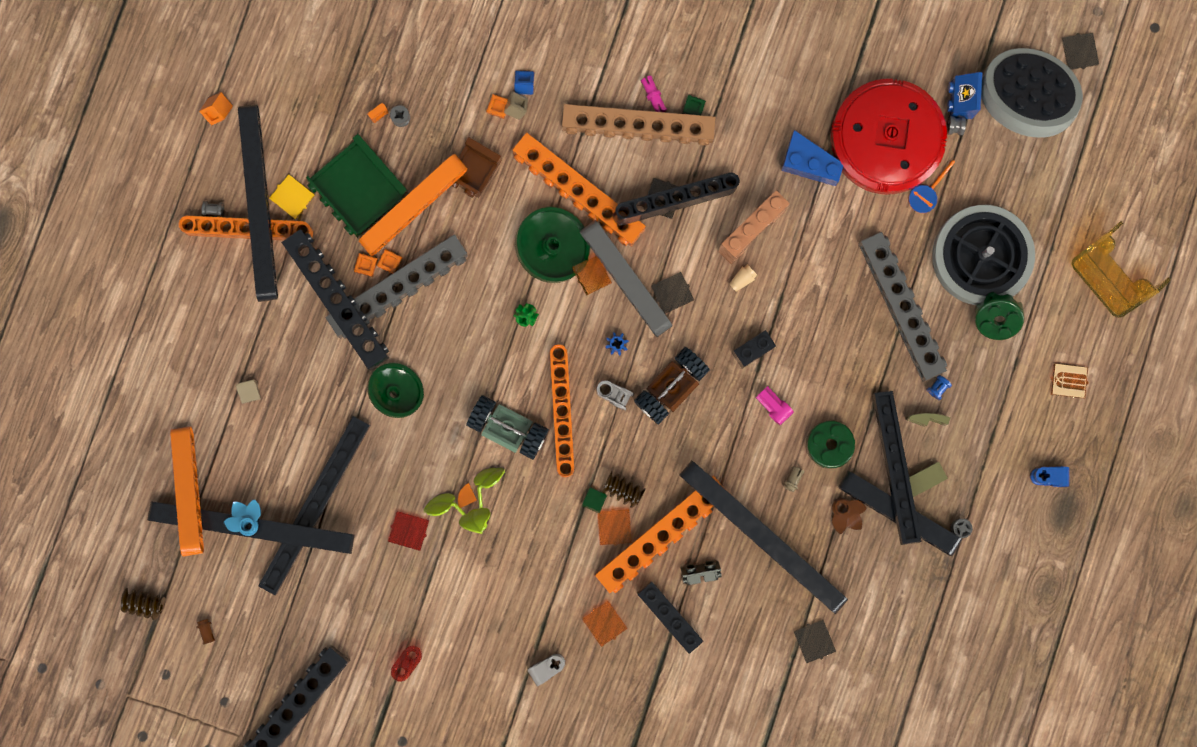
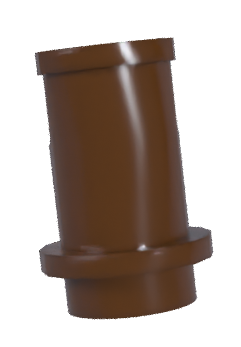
(205, 631)

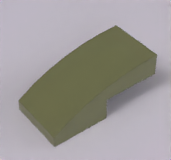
(924, 418)
(927, 478)

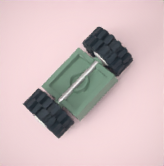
(507, 427)

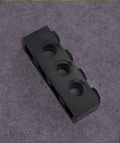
(670, 617)

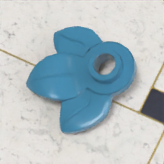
(242, 516)

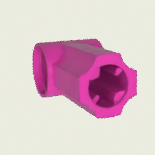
(777, 409)

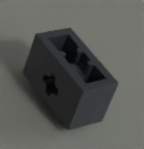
(753, 349)

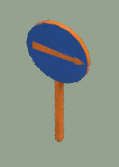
(924, 198)

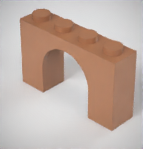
(761, 218)

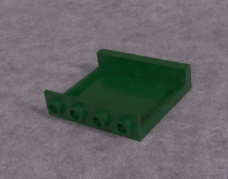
(357, 187)

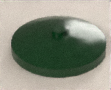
(551, 244)

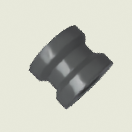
(402, 119)
(956, 125)
(965, 528)

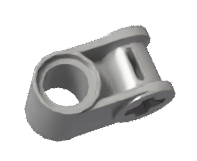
(615, 395)
(544, 670)

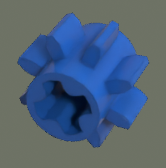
(619, 339)

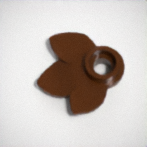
(849, 517)

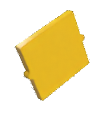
(291, 196)

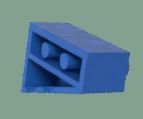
(811, 161)

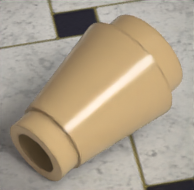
(743, 278)

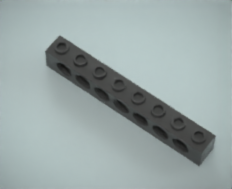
(402, 277)
(900, 317)

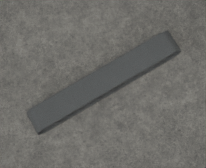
(626, 278)

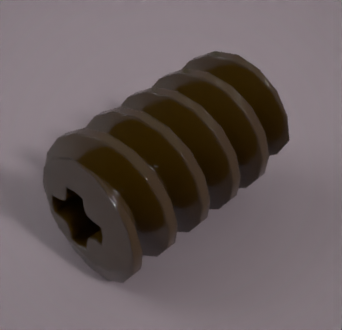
(623, 490)
(141, 605)

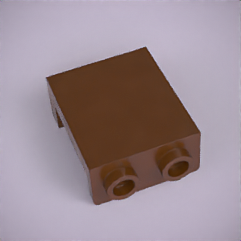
(481, 167)

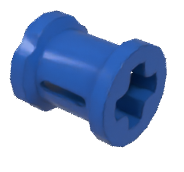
(941, 381)

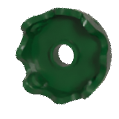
(999, 305)
(817, 447)

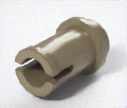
(794, 479)

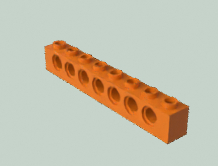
(529, 145)
(606, 576)

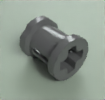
(212, 210)

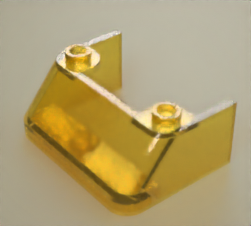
(1109, 280)

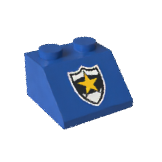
(965, 95)

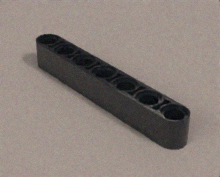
(670, 204)
(883, 504)

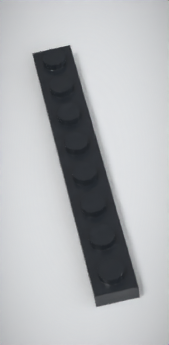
(896, 468)

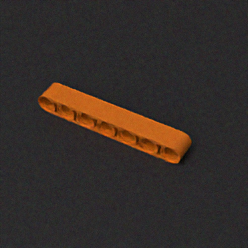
(413, 205)
(236, 227)
(562, 401)
(187, 491)

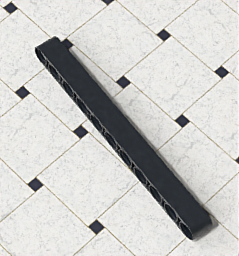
(257, 203)
(266, 530)
(763, 537)

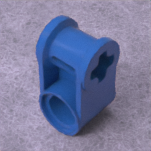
(1052, 476)

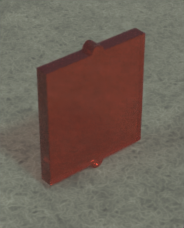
(408, 531)

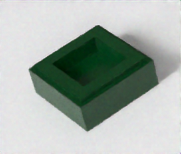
(693, 106)
(594, 500)

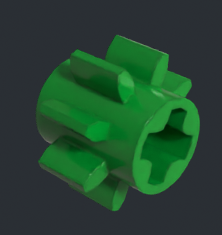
(526, 315)

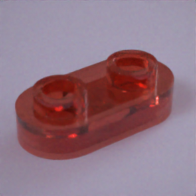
(407, 663)

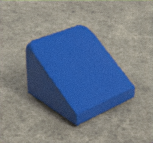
(524, 82)

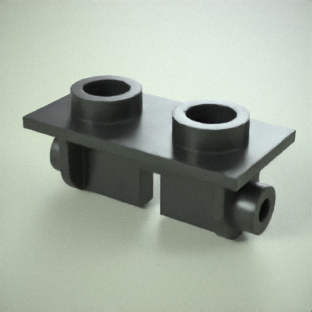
(710, 570)

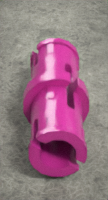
(653, 94)

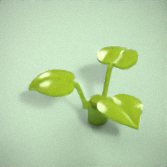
(475, 519)

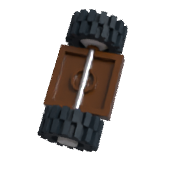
(672, 385)

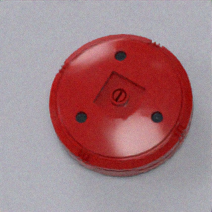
(888, 136)

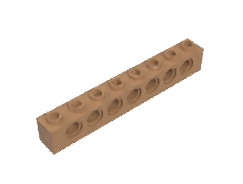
(648, 118)

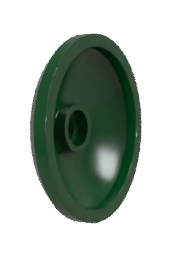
(400, 382)

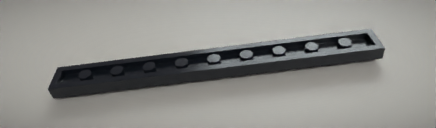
(316, 502)

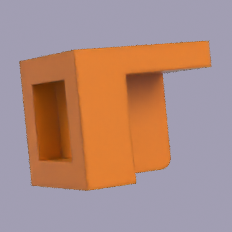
(216, 108)

